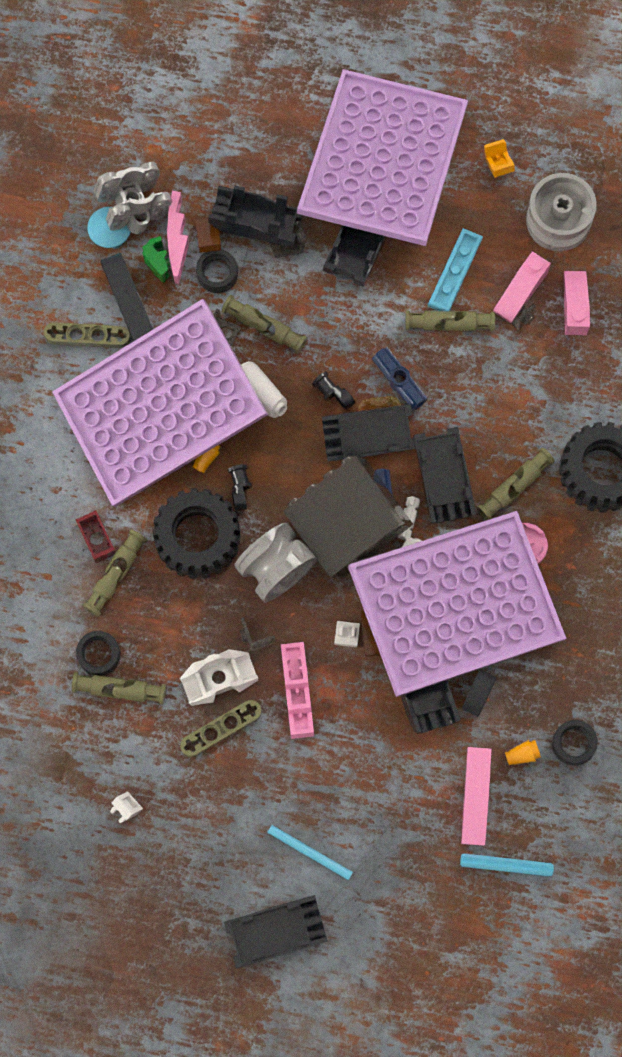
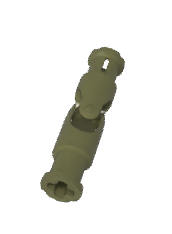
(254, 318)
(453, 320)
(517, 482)
(106, 586)
(127, 689)

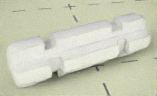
(411, 503)

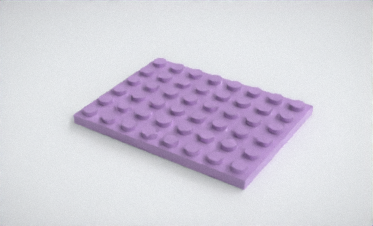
(383, 157)
(159, 403)
(456, 603)

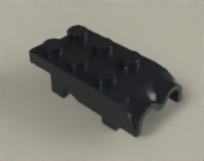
(254, 216)
(354, 254)
(367, 432)
(444, 476)
(430, 707)
(276, 931)

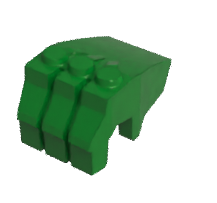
(154, 258)

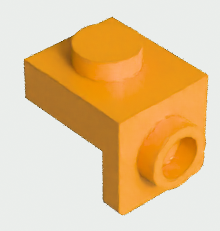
(498, 158)

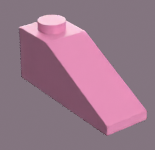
(522, 287)
(576, 303)

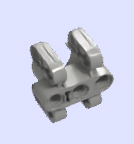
(130, 199)

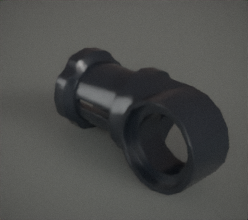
(330, 390)
(240, 484)

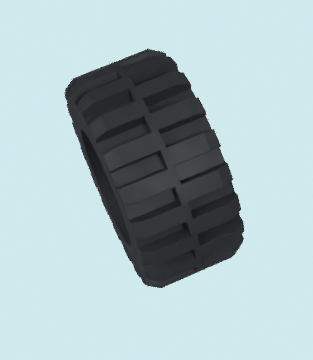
(574, 476)
(190, 505)

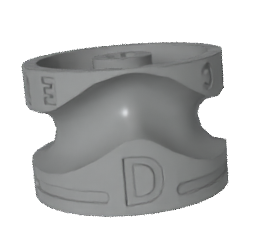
(561, 211)
(276, 562)

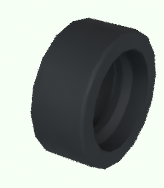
(217, 287)
(95, 636)
(479, 693)
(589, 732)

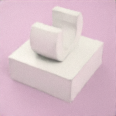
(347, 634)
(126, 806)

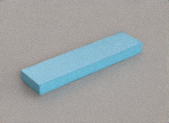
(455, 271)

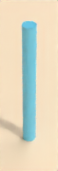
(310, 852)

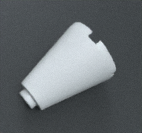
(269, 395)

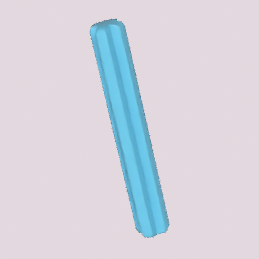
(507, 865)

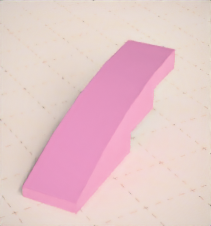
(177, 242)
(297, 690)
(476, 796)

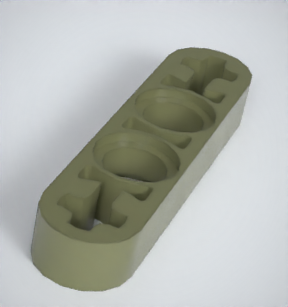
(86, 339)
(218, 725)

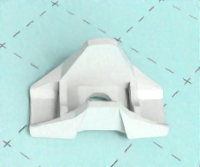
(199, 682)

